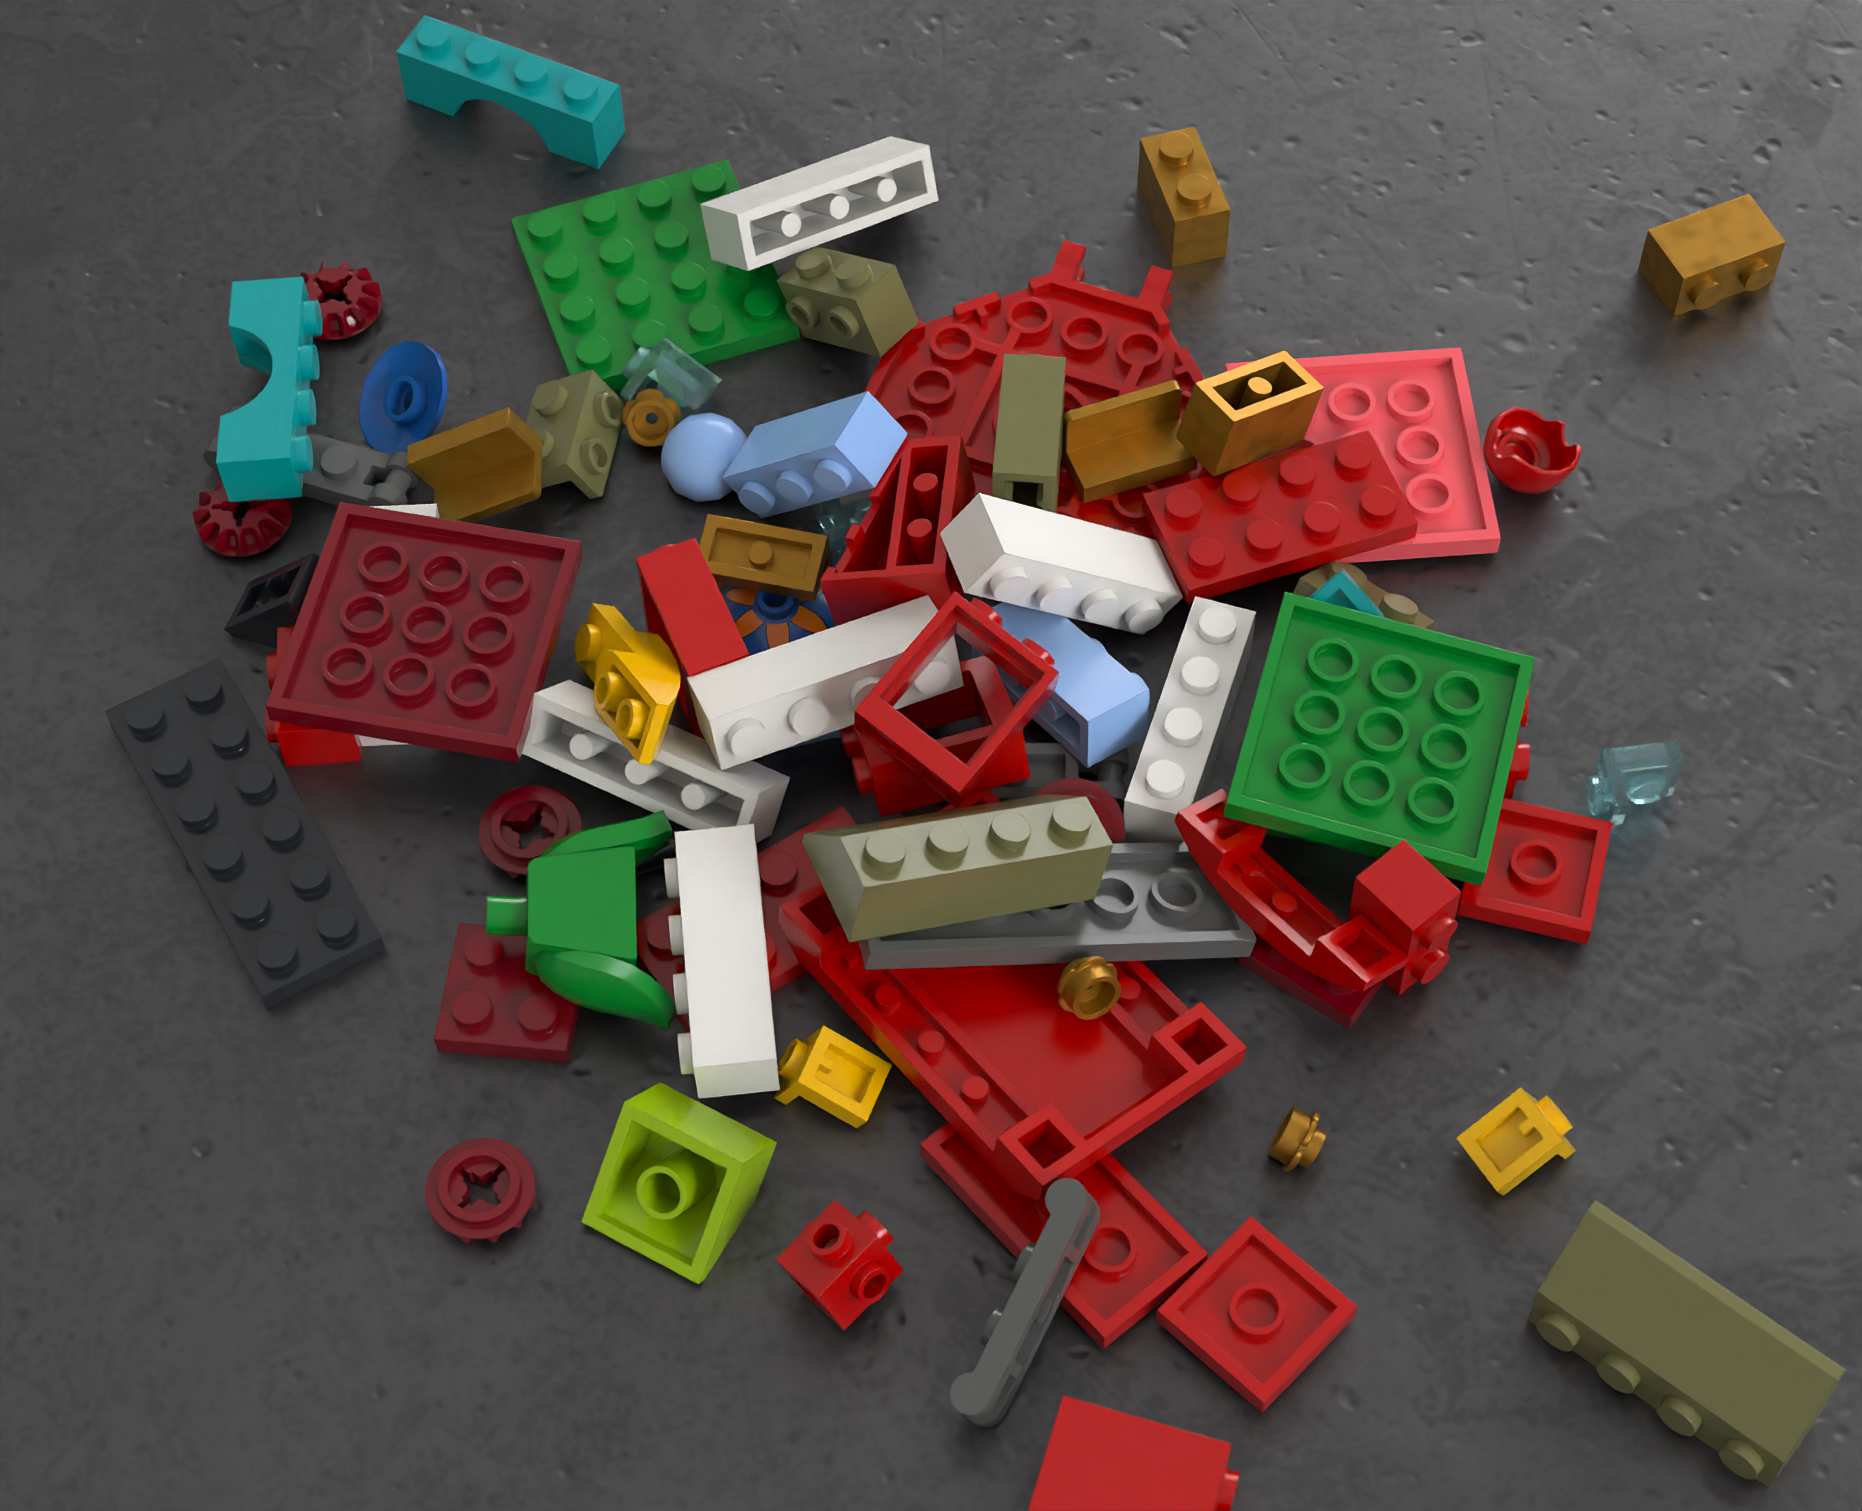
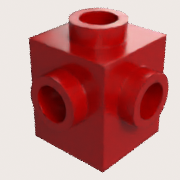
(841, 1262)

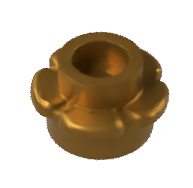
(648, 402)
(1089, 987)
(1297, 1139)

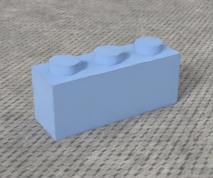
(815, 455)
(1095, 700)

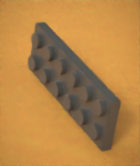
(1146, 908)

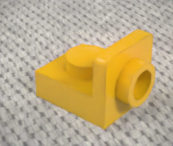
(832, 1075)
(1517, 1139)

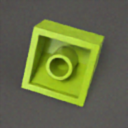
(677, 1180)

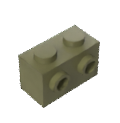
(847, 301)

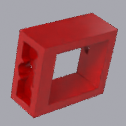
(688, 614)
(981, 696)
(912, 746)

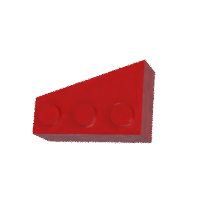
(899, 543)

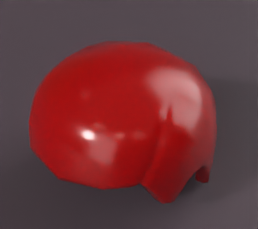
(1528, 451)

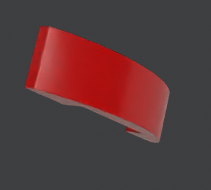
(1278, 905)

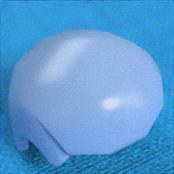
(700, 454)

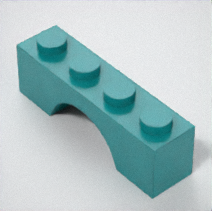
(568, 108)
(266, 442)

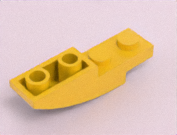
(632, 679)

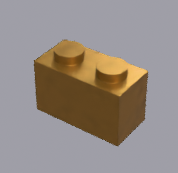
(1183, 197)
(1711, 255)
(1249, 413)

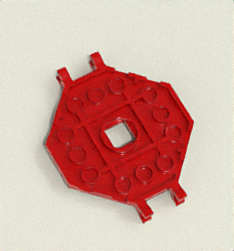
(949, 370)

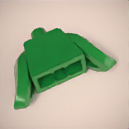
(583, 919)

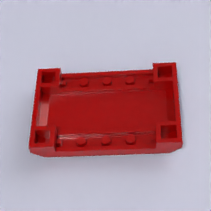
(1003, 1057)

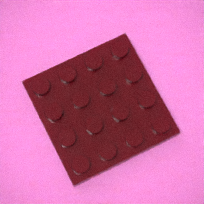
(426, 631)

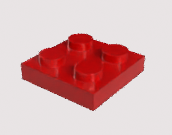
(1541, 872)
(1256, 1314)

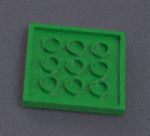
(641, 271)
(1381, 737)

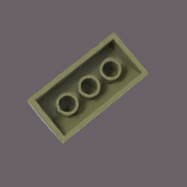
(960, 864)
(1683, 1345)

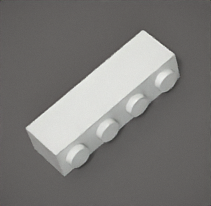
(819, 203)
(1060, 565)
(813, 683)
(1189, 720)
(680, 780)
(725, 962)

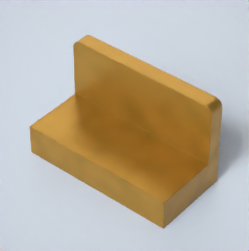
(1125, 442)
(480, 466)
(765, 557)

